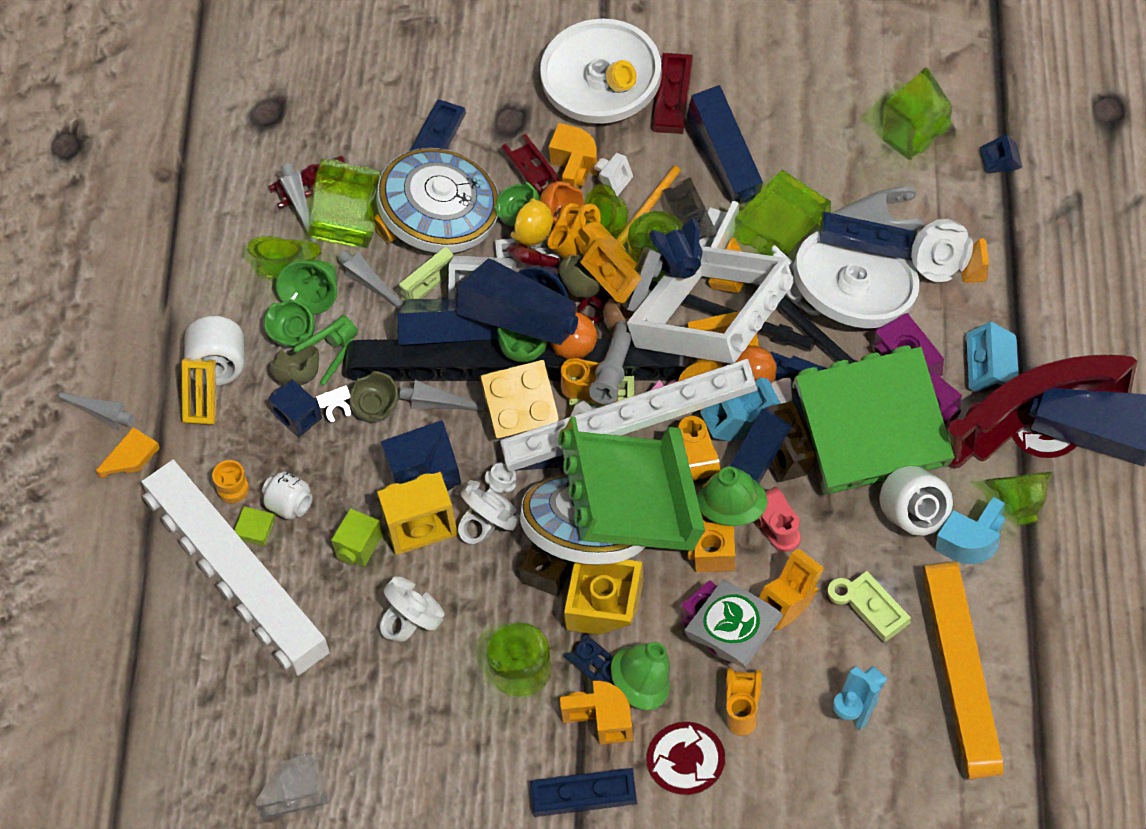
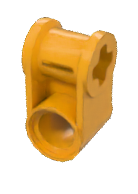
(569, 225)
(578, 388)
(699, 448)
(742, 694)

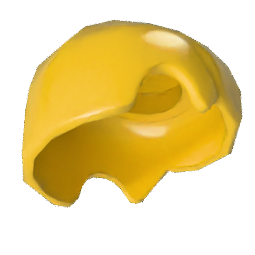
(533, 223)

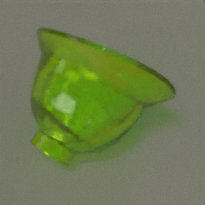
(1022, 494)

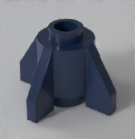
(679, 249)

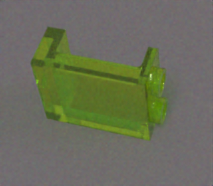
(343, 203)
(780, 215)

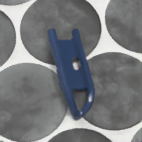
(588, 653)

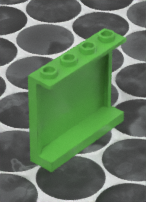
(873, 418)
(631, 489)

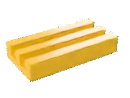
(199, 365)

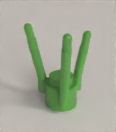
(337, 334)

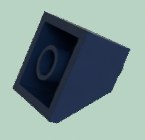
(421, 453)

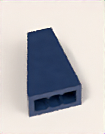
(724, 144)
(516, 303)
(437, 322)
(1095, 420)

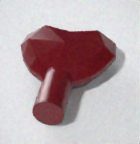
(531, 256)

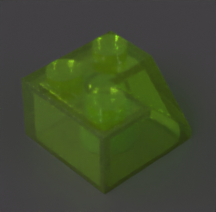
(916, 115)

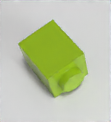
(357, 538)

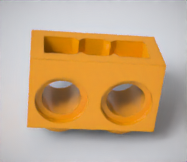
(721, 538)

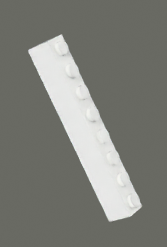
(235, 568)

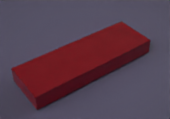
(673, 93)

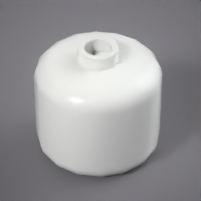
(216, 340)
(916, 500)

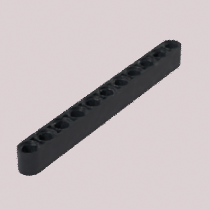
(479, 357)

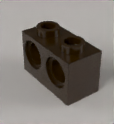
(797, 451)
(548, 580)

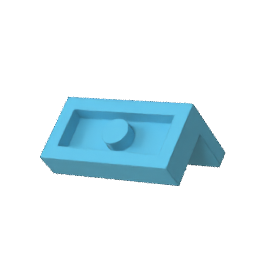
(991, 356)

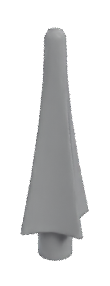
(294, 188)
(360, 271)
(428, 397)
(107, 411)

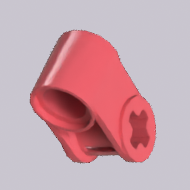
(780, 522)

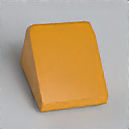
(978, 265)

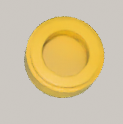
(621, 75)

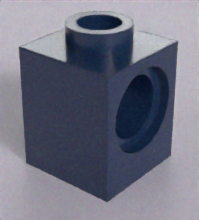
(295, 408)

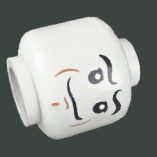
(287, 495)

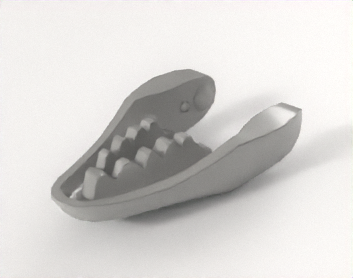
(875, 208)

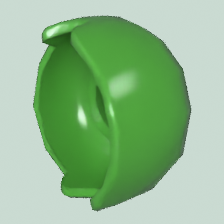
(512, 201)
(289, 323)
(520, 346)

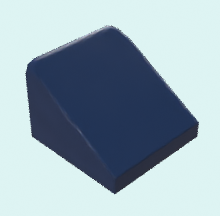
(1001, 155)

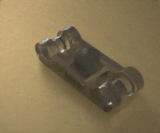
(687, 204)

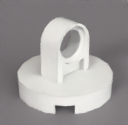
(941, 250)
(487, 508)
(411, 608)

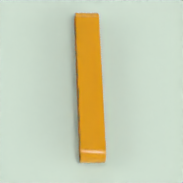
(963, 671)

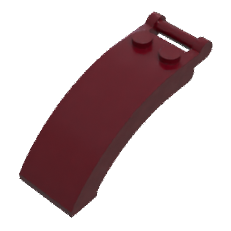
(1007, 409)

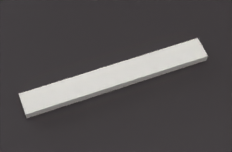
(634, 412)

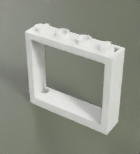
(649, 321)

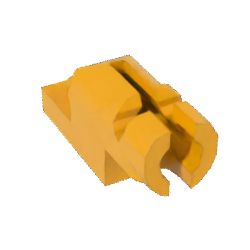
(608, 262)

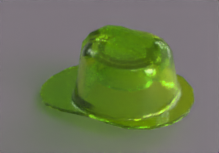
(612, 208)
(275, 253)

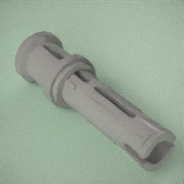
(611, 371)

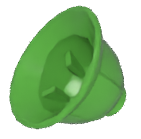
(309, 283)
(732, 498)
(642, 674)

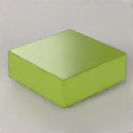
(255, 526)

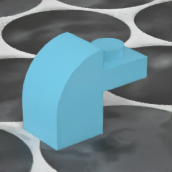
(735, 417)
(971, 540)

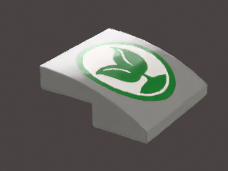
(733, 623)

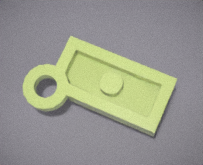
(871, 604)

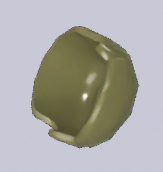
(577, 278)
(298, 366)
(374, 397)

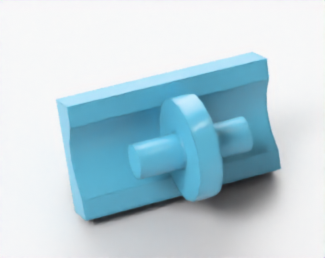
(859, 695)

